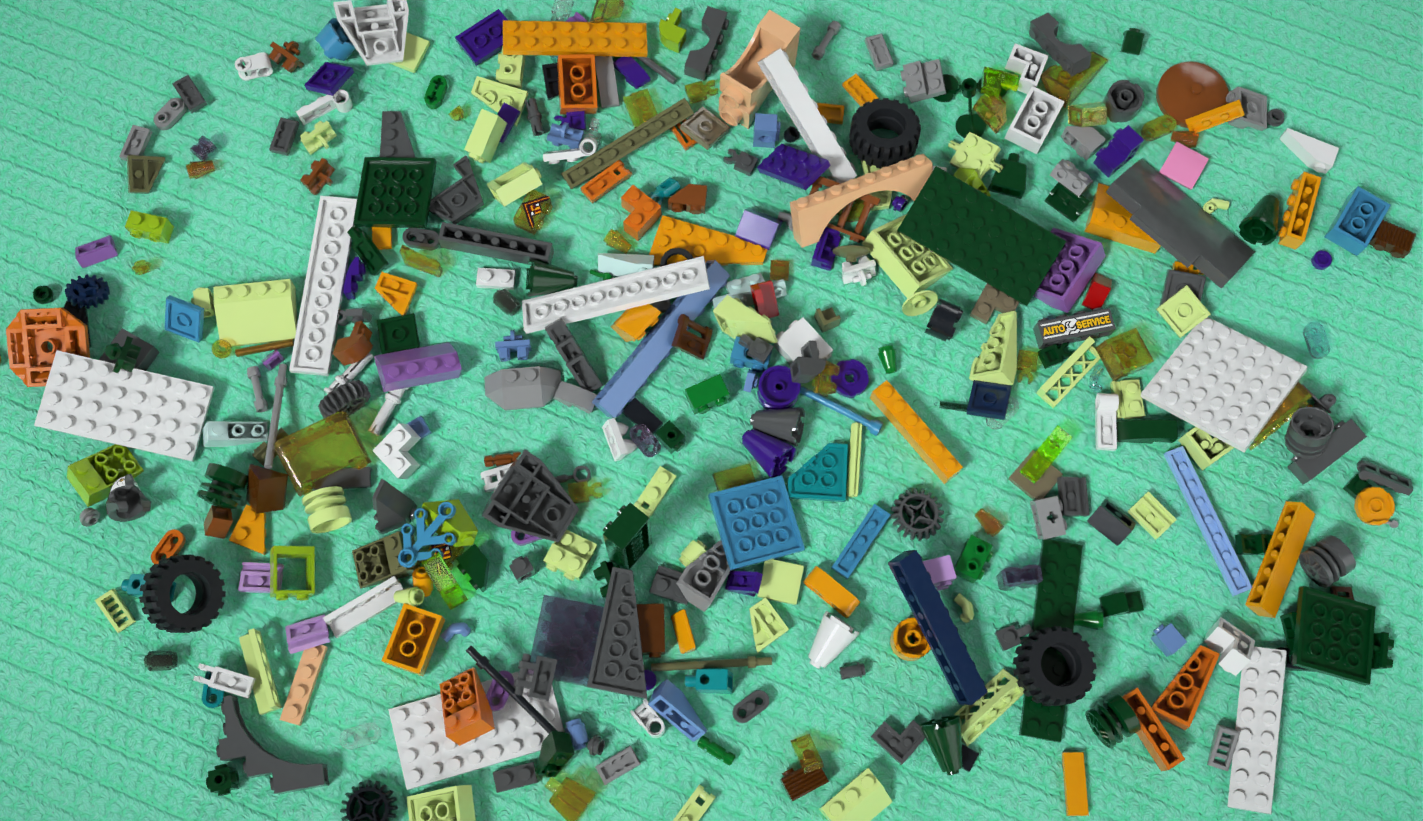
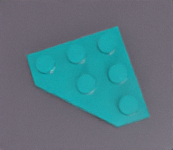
(821, 476)

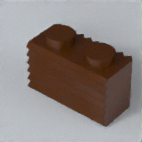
(1393, 239)
(798, 784)

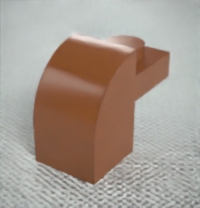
(356, 346)

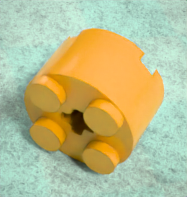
(901, 645)

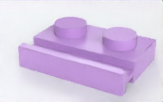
(256, 577)
(307, 634)

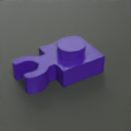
(575, 119)

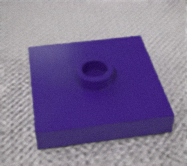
(329, 78)

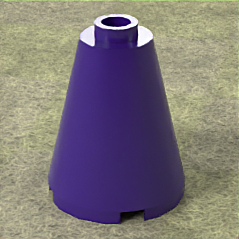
(768, 451)

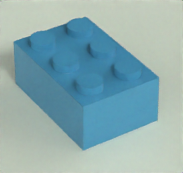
(1357, 221)

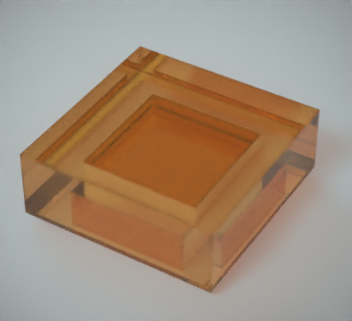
(779, 270)

